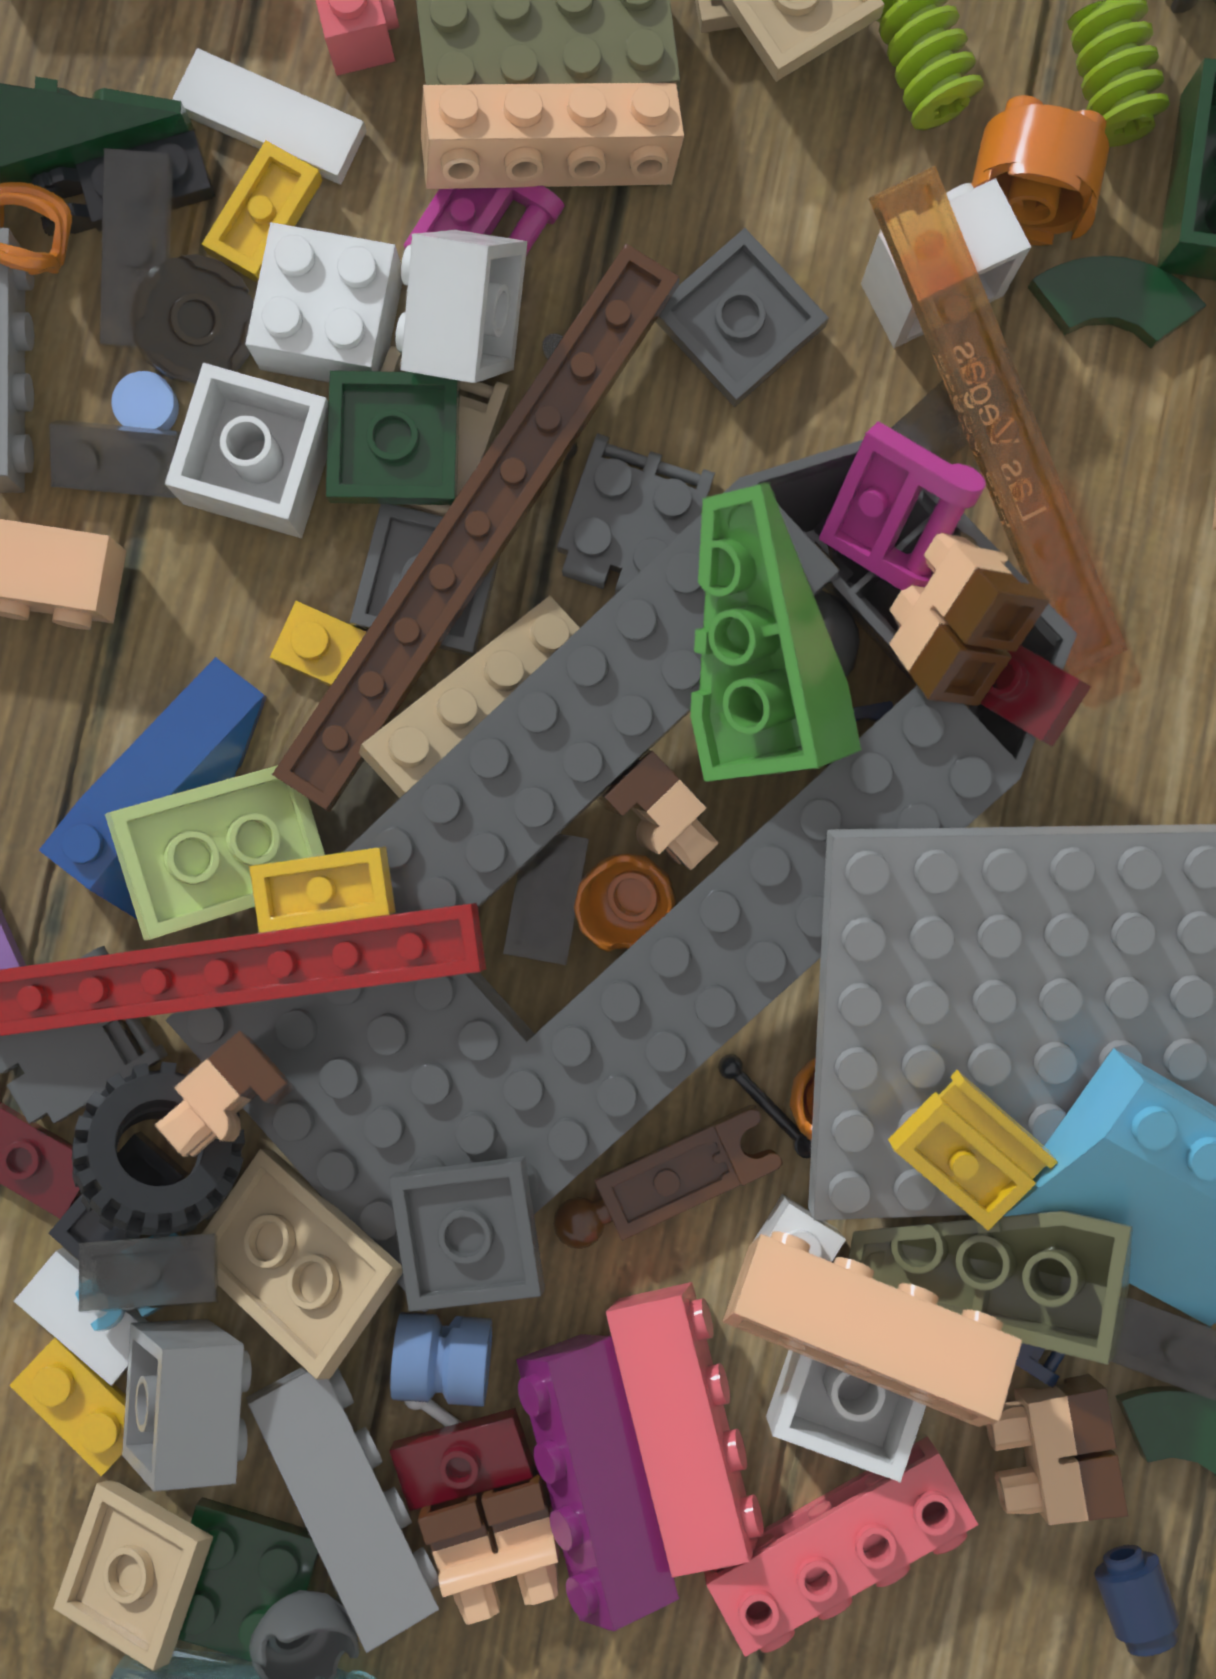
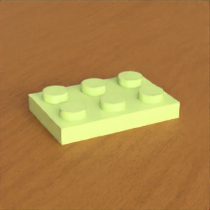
(194, 849)

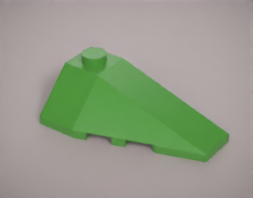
(768, 667)

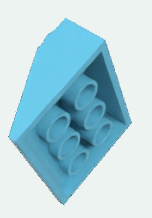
(1144, 1159)

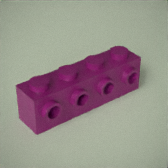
(595, 1482)

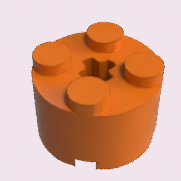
(1046, 165)

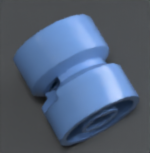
(441, 1359)

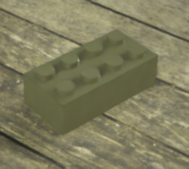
(547, 41)

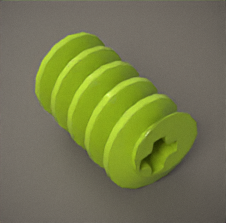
(928, 59)
(1115, 67)

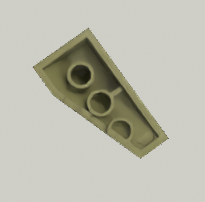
(1044, 1275)

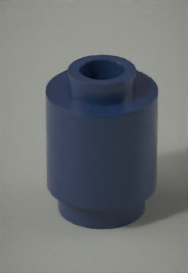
(1138, 1600)

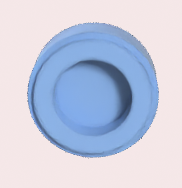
(145, 401)

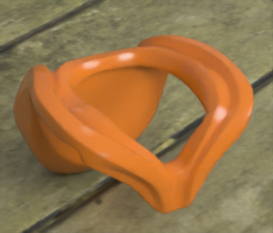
(47, 204)

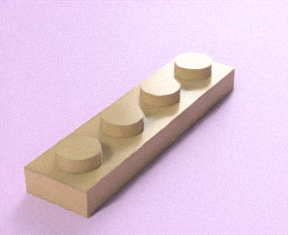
(456, 705)

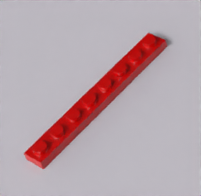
(242, 969)

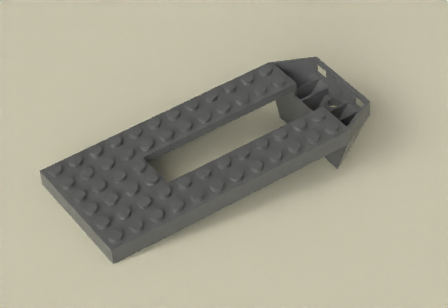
(444, 1062)

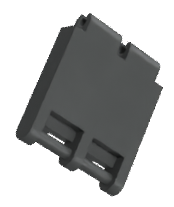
(626, 514)
(73, 1062)

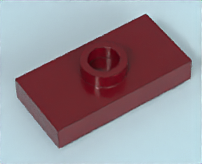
(1036, 695)
(36, 1163)
(462, 1459)

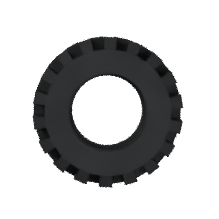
(118, 1196)

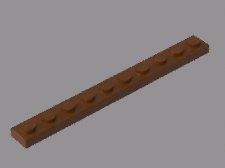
(477, 526)

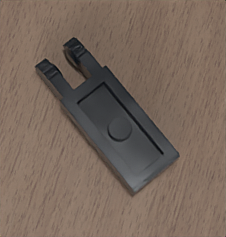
(189, 181)

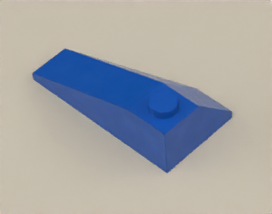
(186, 747)

